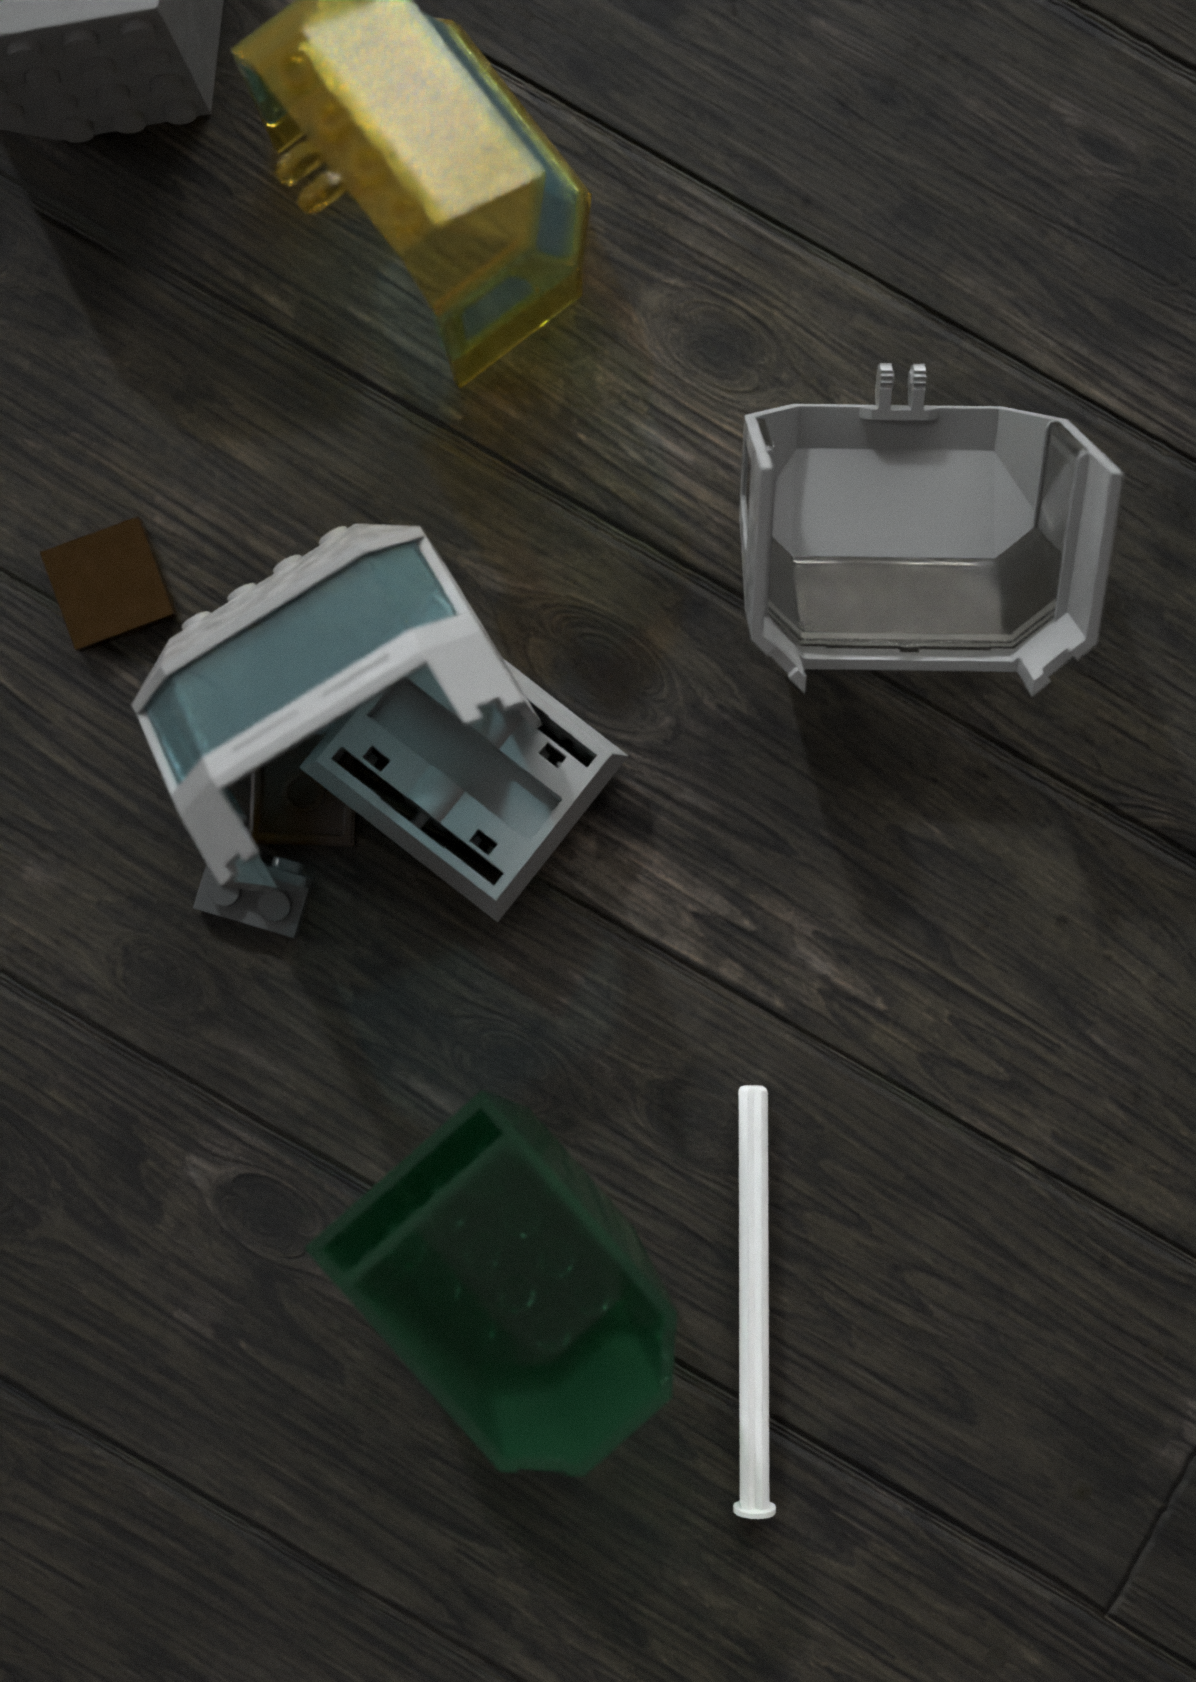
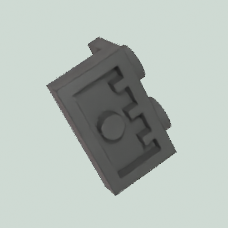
(274, 911)

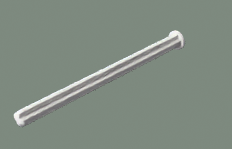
(753, 1305)

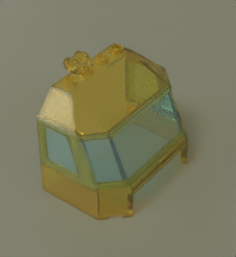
(432, 157)

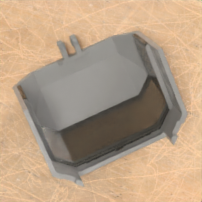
(923, 536)

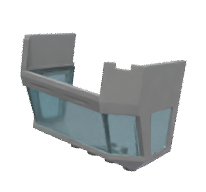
(296, 660)

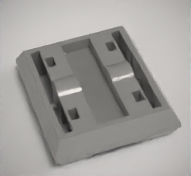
(468, 779)

